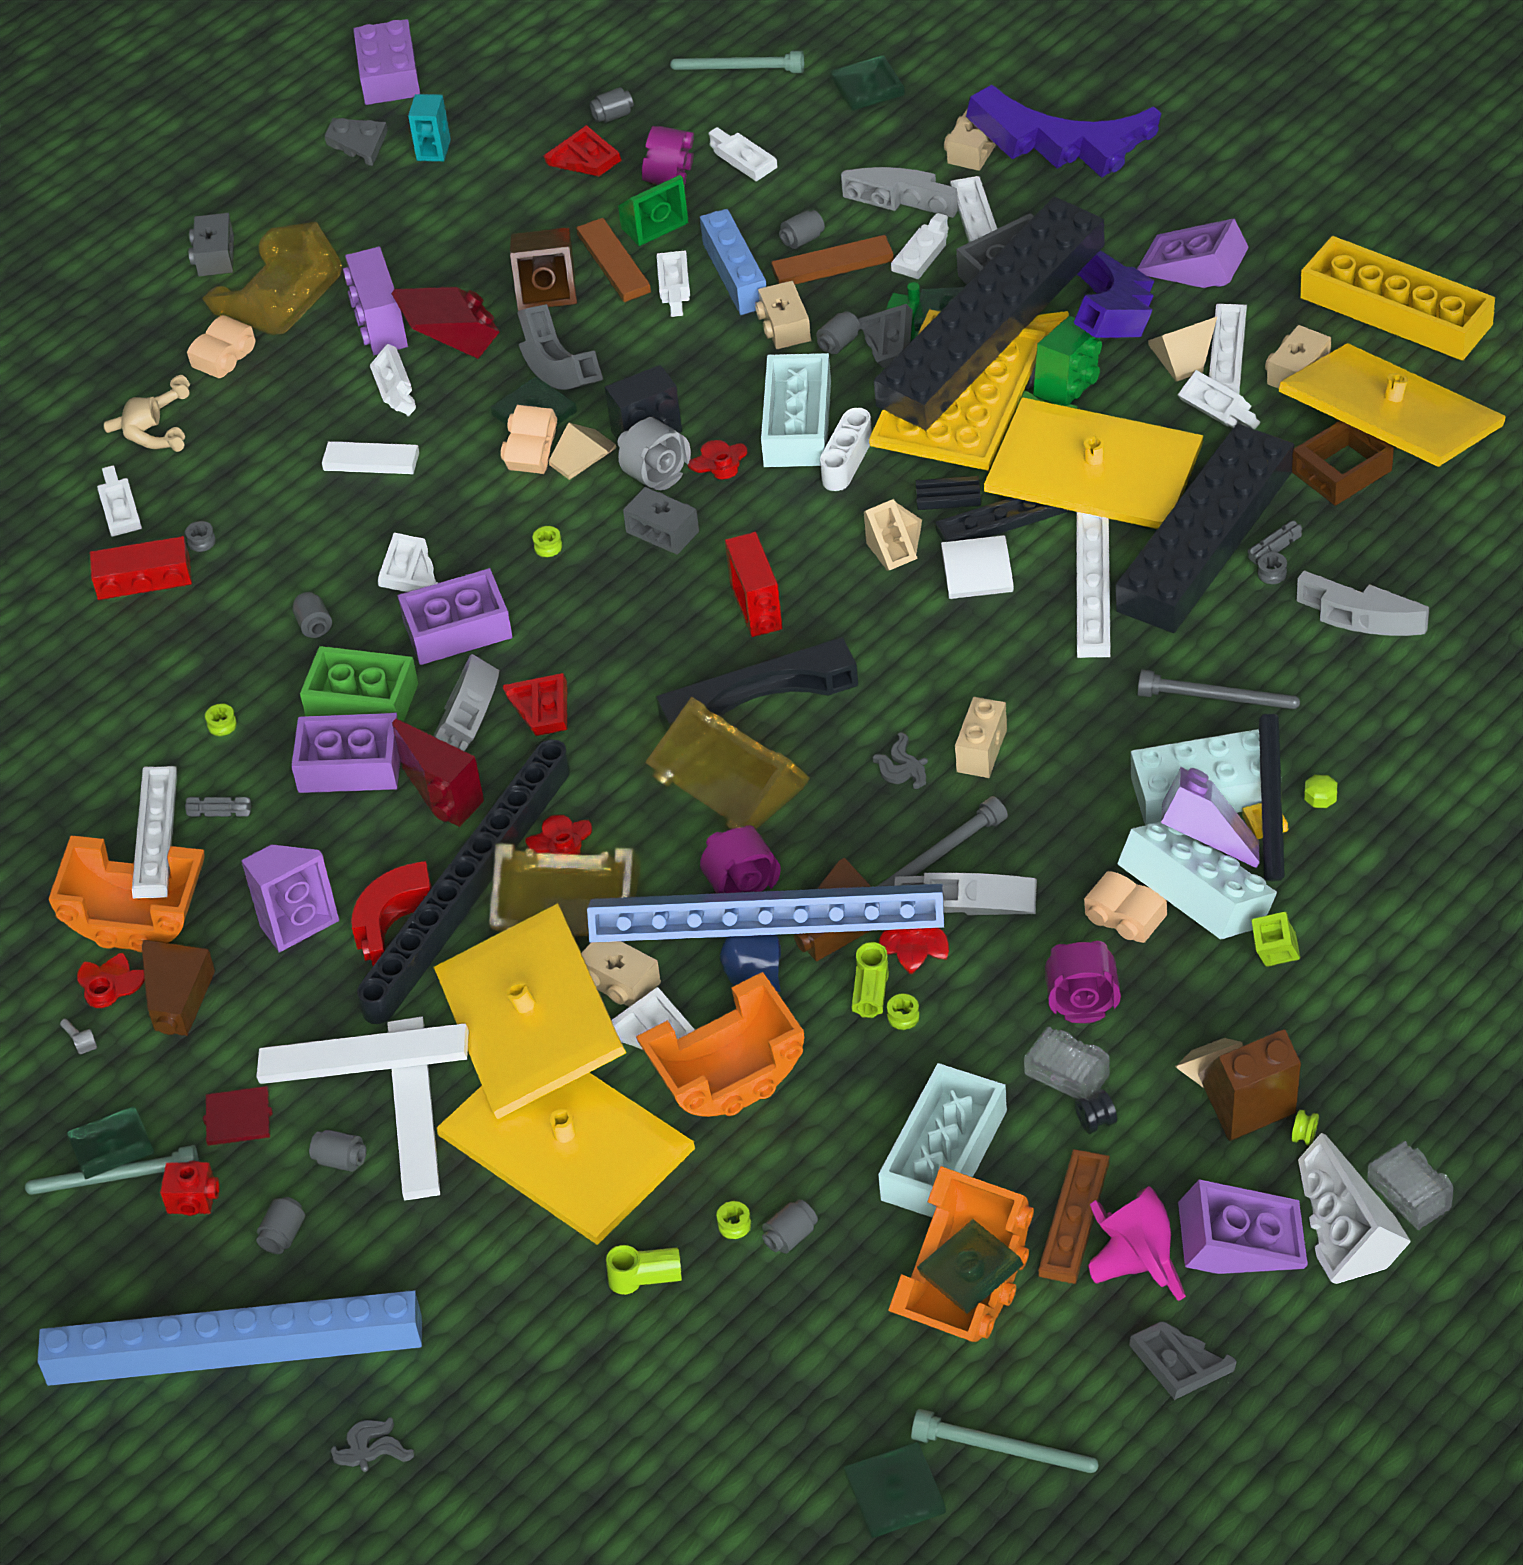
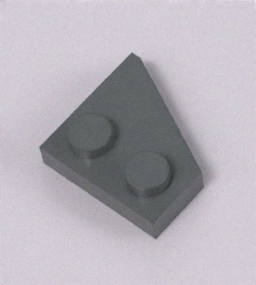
(357, 137)
(888, 333)
(1178, 1359)

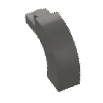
(548, 357)

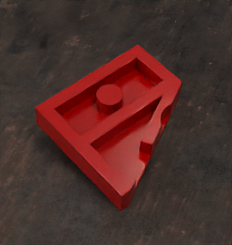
(584, 153)
(541, 703)

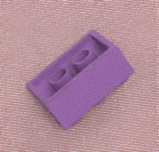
(290, 893)

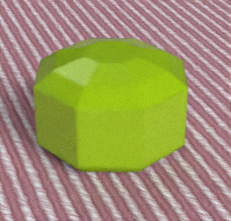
(1320, 791)

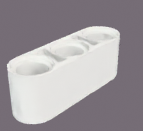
(845, 449)

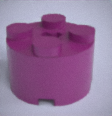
(667, 154)
(739, 862)
(1082, 981)

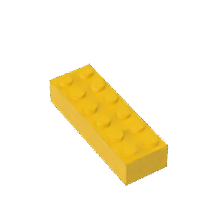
(1397, 297)

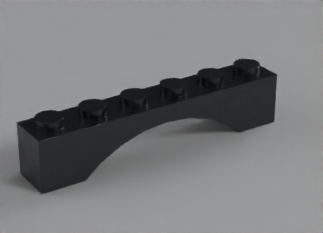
(817, 670)

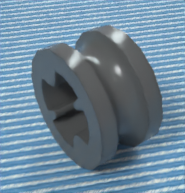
(200, 536)
(1269, 575)

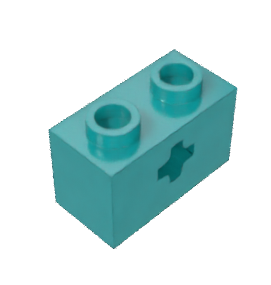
(429, 127)

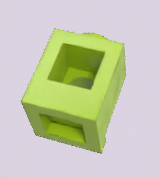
(1275, 939)

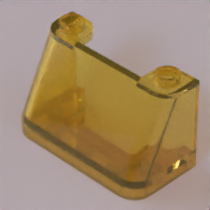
(295, 276)
(724, 768)
(535, 881)

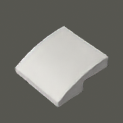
(977, 567)

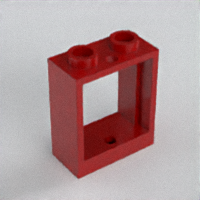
(753, 584)

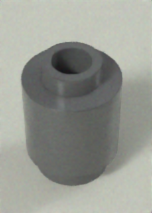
(611, 105)
(801, 229)
(838, 332)
(311, 615)
(337, 1150)
(280, 1225)
(789, 1226)

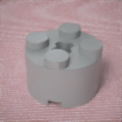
(653, 453)

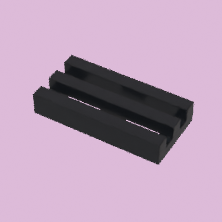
(948, 493)

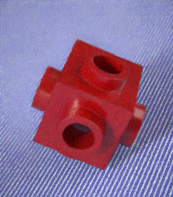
(189, 1188)

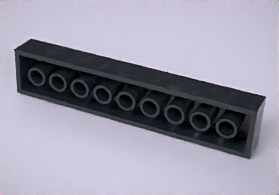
(989, 313)

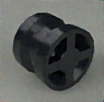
(1095, 1111)

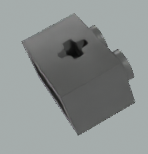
(212, 244)
(661, 520)

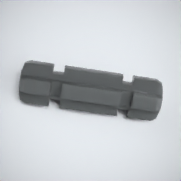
(1275, 541)
(218, 806)

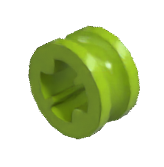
(547, 541)
(222, 727)
(908, 1004)
(1305, 1127)
(736, 1230)

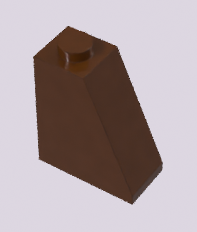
(825, 943)
(175, 984)

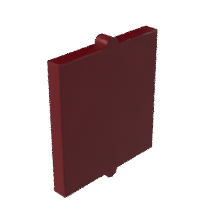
(237, 1116)

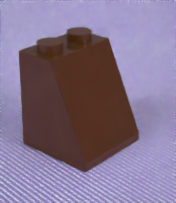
(543, 268)
(1253, 1084)

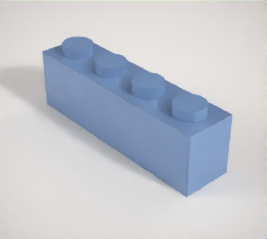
(732, 259)

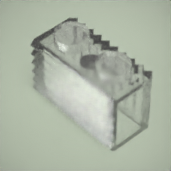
(1067, 1064)
(1411, 1184)

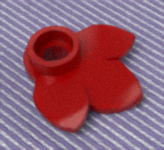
(718, 459)
(560, 836)
(914, 945)
(108, 981)

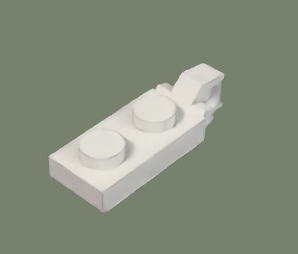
(742, 154)
(922, 248)
(673, 280)
(393, 380)
(1217, 401)
(118, 503)

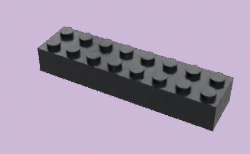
(1204, 528)

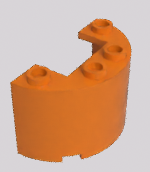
(98, 898)
(732, 1057)
(957, 1202)

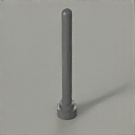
(1153, 684)
(990, 813)

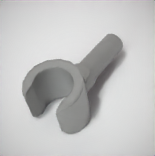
(83, 1040)

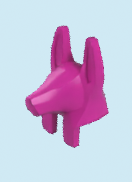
(1137, 1242)

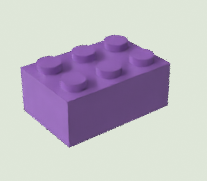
(386, 61)
(373, 300)
(455, 616)
(345, 753)

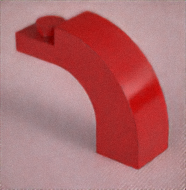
(386, 901)

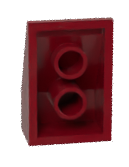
(449, 317)
(440, 773)

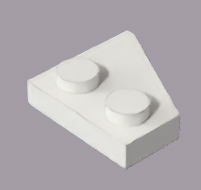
(406, 564)
(648, 1013)

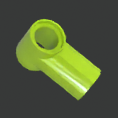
(870, 980)
(632, 1268)

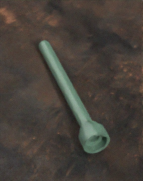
(791, 62)
(125, 1171)
(928, 1426)

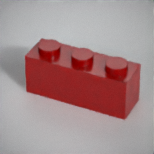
(140, 568)

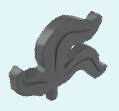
(909, 765)
(359, 1439)

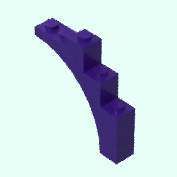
(1059, 140)
(1120, 299)

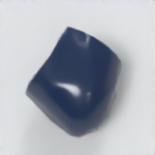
(750, 955)

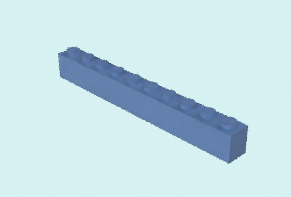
(766, 913)
(230, 1338)

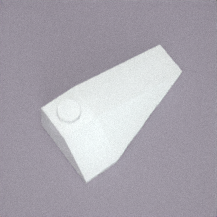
(1351, 1221)

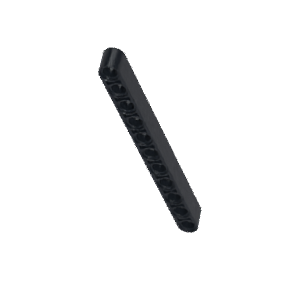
(462, 883)

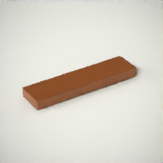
(613, 259)
(833, 260)
(1074, 1216)

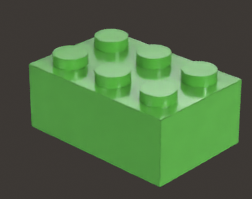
(358, 683)

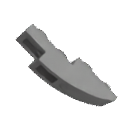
(896, 186)
(1366, 612)
(467, 703)
(981, 892)

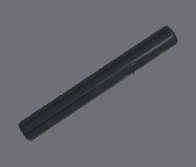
(1271, 797)

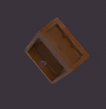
(1336, 487)

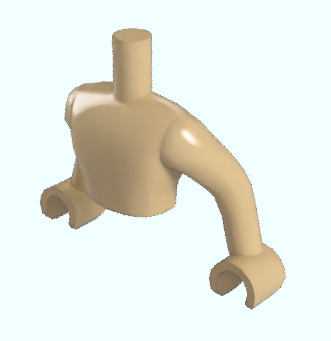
(145, 412)

